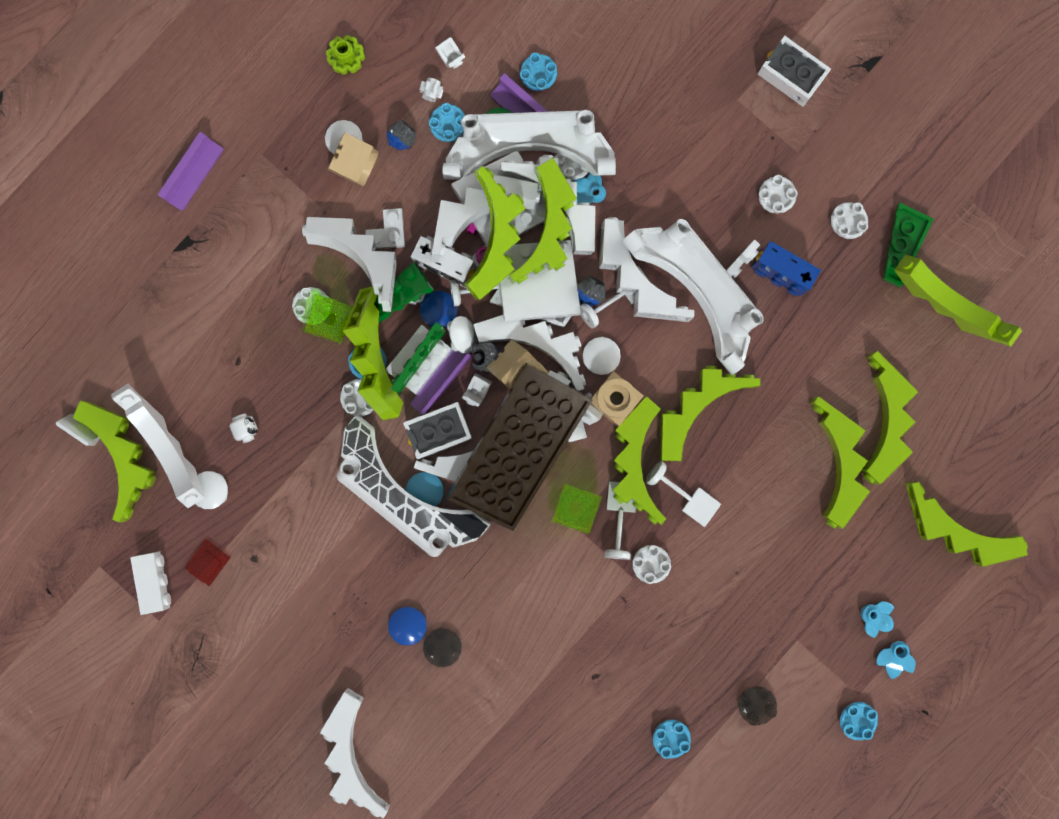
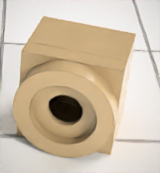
(353, 159)
(510, 363)
(616, 399)

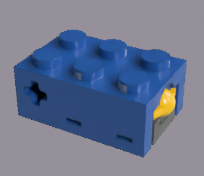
(785, 269)

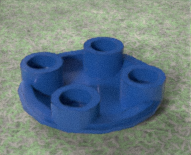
(438, 308)
(407, 626)

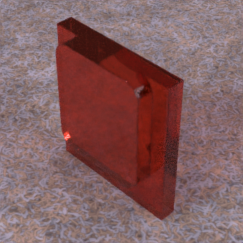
(207, 563)

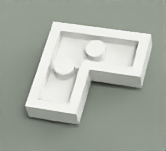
(393, 233)
(746, 256)

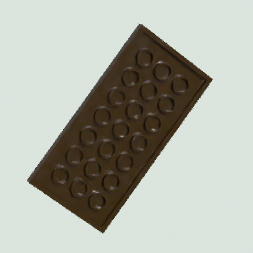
(519, 447)

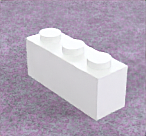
(150, 583)

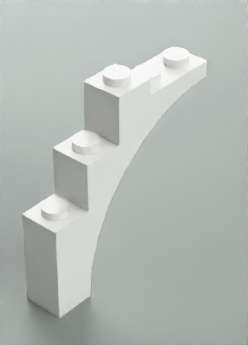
(579, 216)
(537, 336)
(342, 758)

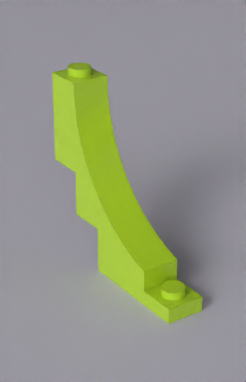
(947, 302)
(367, 358)
(894, 395)
(843, 437)
(934, 523)

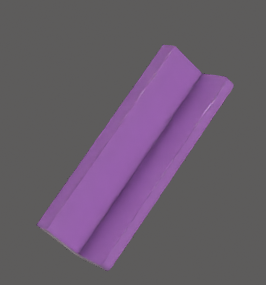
(514, 98)
(191, 171)
(440, 381)

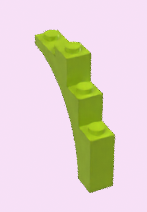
(556, 196)
(502, 236)
(711, 386)
(125, 453)
(629, 460)

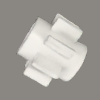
(431, 89)

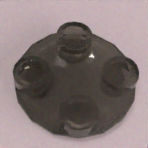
(442, 647)
(757, 705)

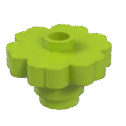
(345, 55)

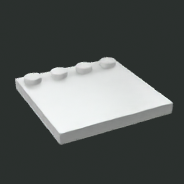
(523, 222)
(542, 294)

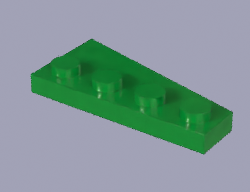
(906, 239)
(407, 288)
(418, 358)

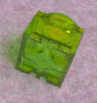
(326, 319)
(576, 508)

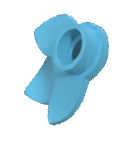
(587, 187)
(879, 619)
(894, 662)

